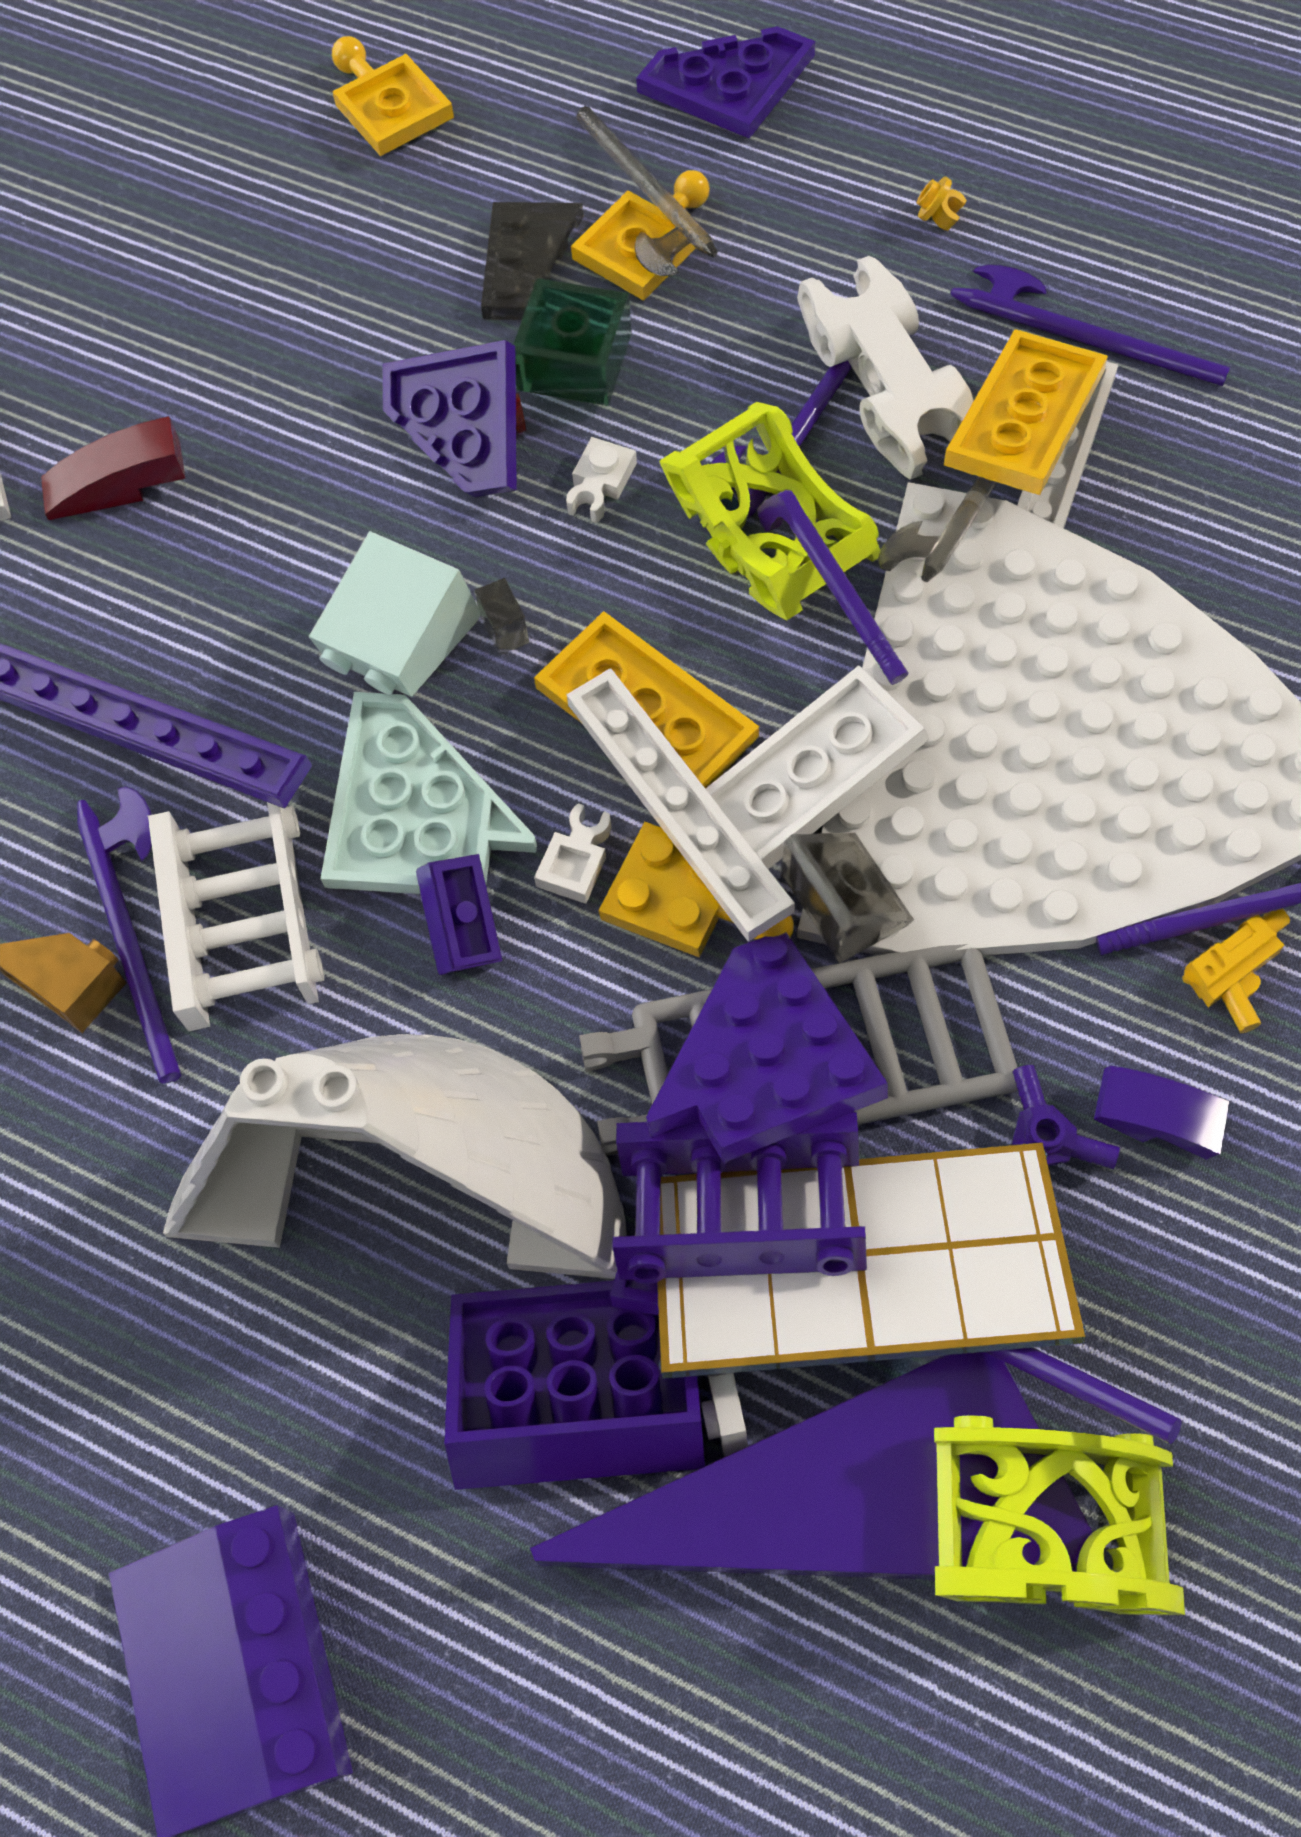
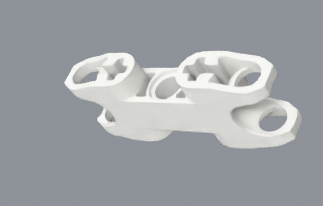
(876, 341)

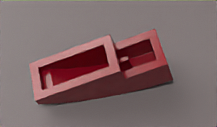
(113, 470)

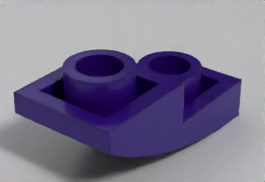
(1161, 1108)

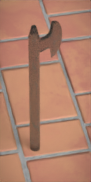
(652, 253)
(936, 549)

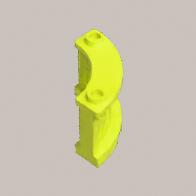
(781, 580)
(1125, 1490)

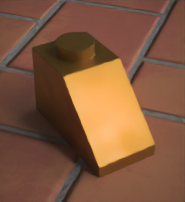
(64, 975)

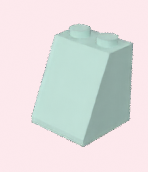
(394, 616)

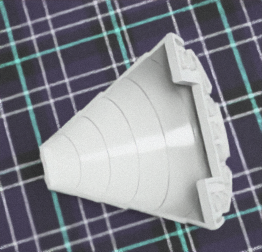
(439, 1106)

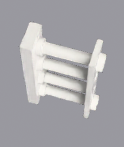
(188, 942)

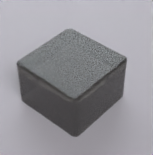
(502, 616)

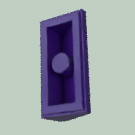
(458, 914)

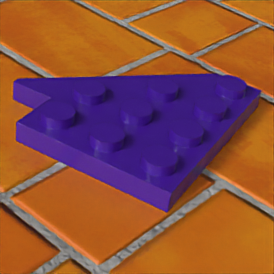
(765, 1056)

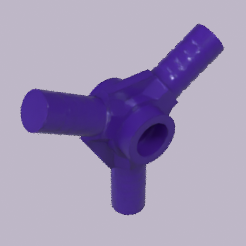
(1048, 1126)

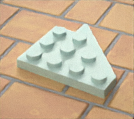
(408, 802)

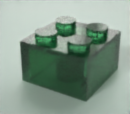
(572, 341)

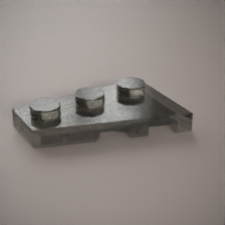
(523, 247)

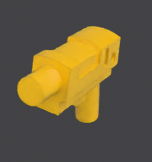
(1229, 967)

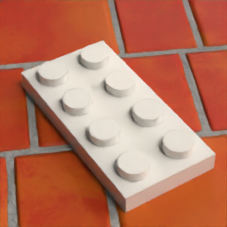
(816, 764)

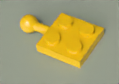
(388, 102)
(610, 241)
(665, 898)

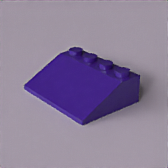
(562, 1390)
(228, 1672)

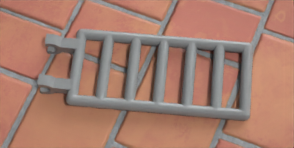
(643, 1041)

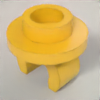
(940, 203)

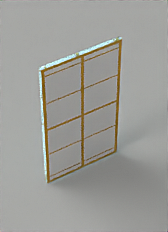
(956, 1264)

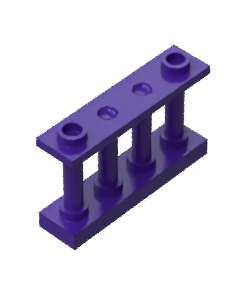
(770, 1250)

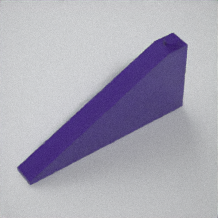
(831, 1493)

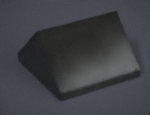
(842, 891)

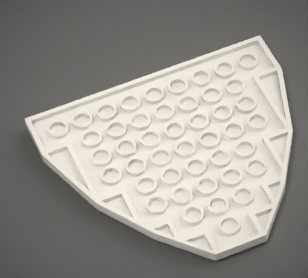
(1083, 747)

